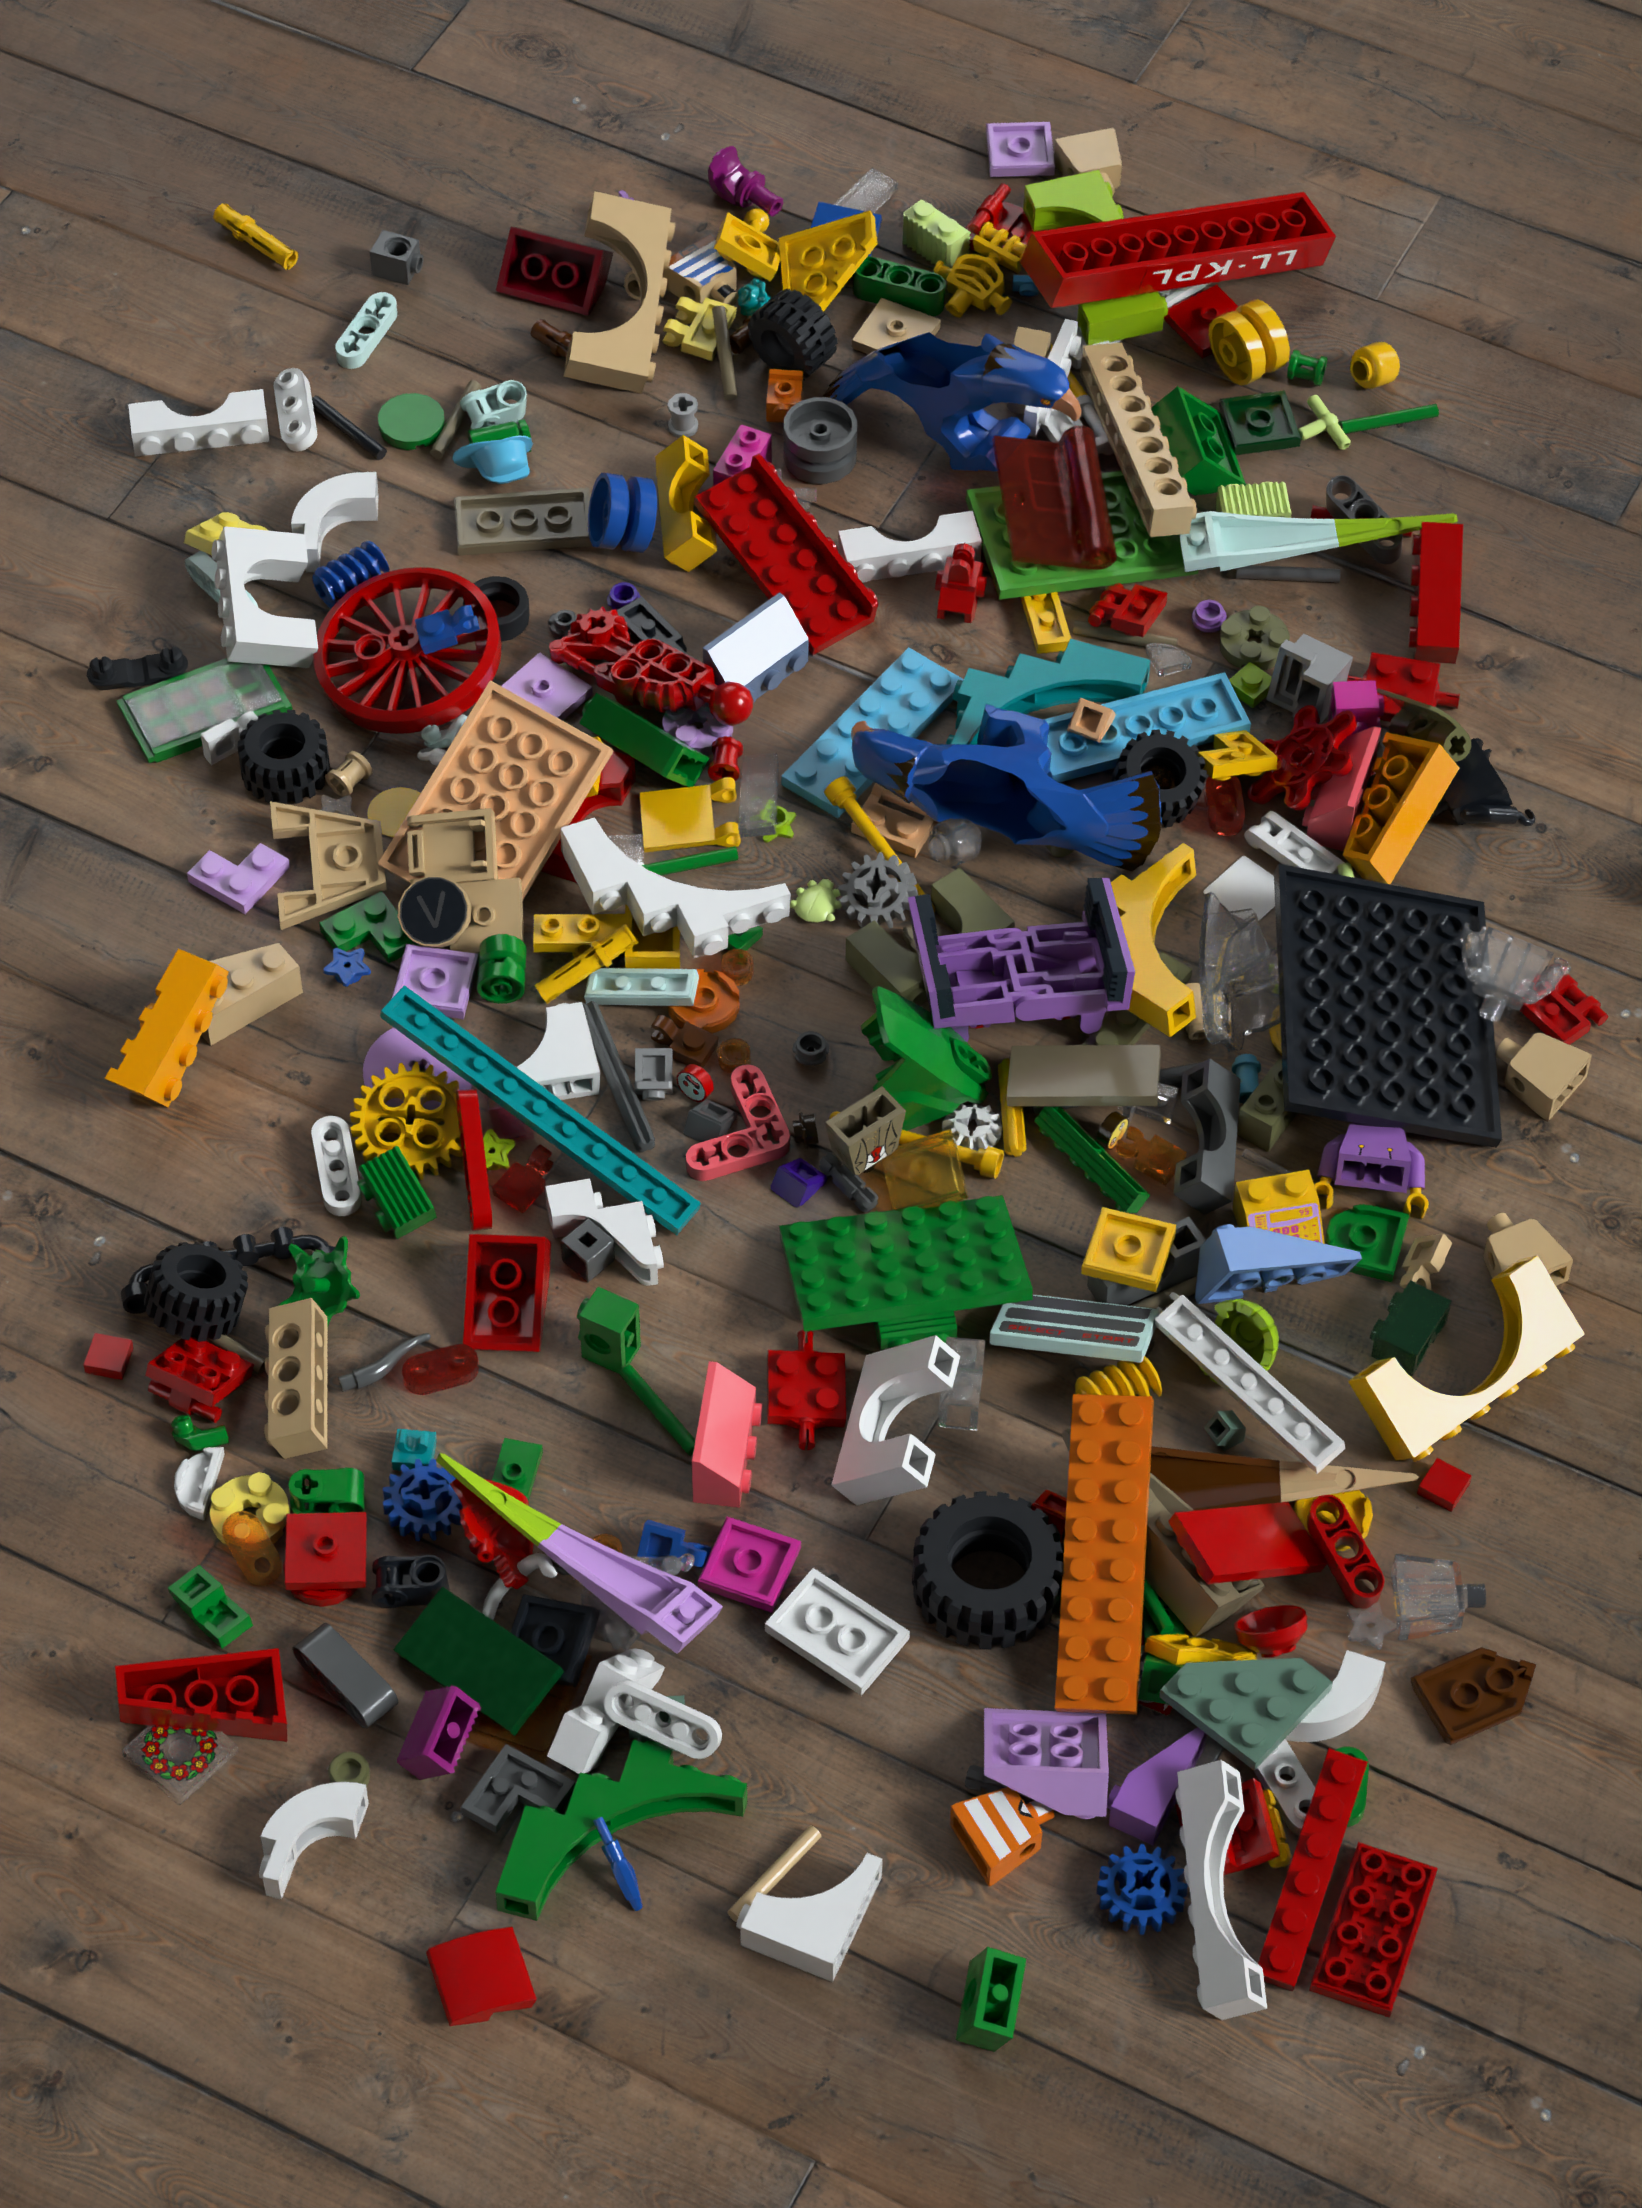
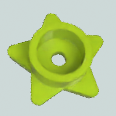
(783, 827)
(502, 1147)

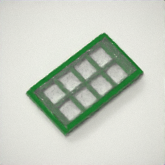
(175, 712)

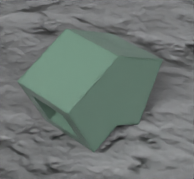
(1226, 1429)

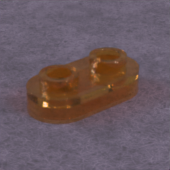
(252, 1548)

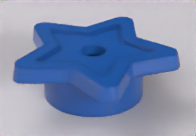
(351, 974)

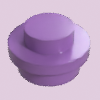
(1208, 616)

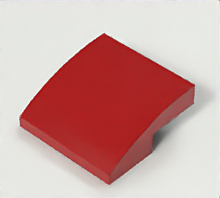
(1253, 1836)
(481, 1976)

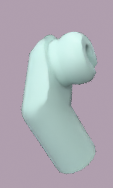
(439, 738)

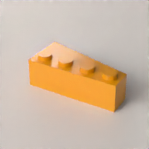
(1398, 805)
(170, 1029)

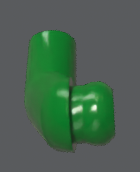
(195, 1438)

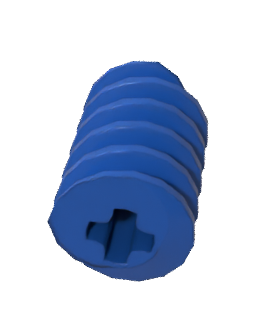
(348, 572)

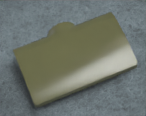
(1429, 724)

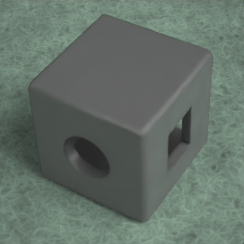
(590, 1245)

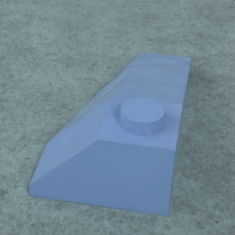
(1257, 1257)

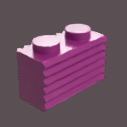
(438, 1733)

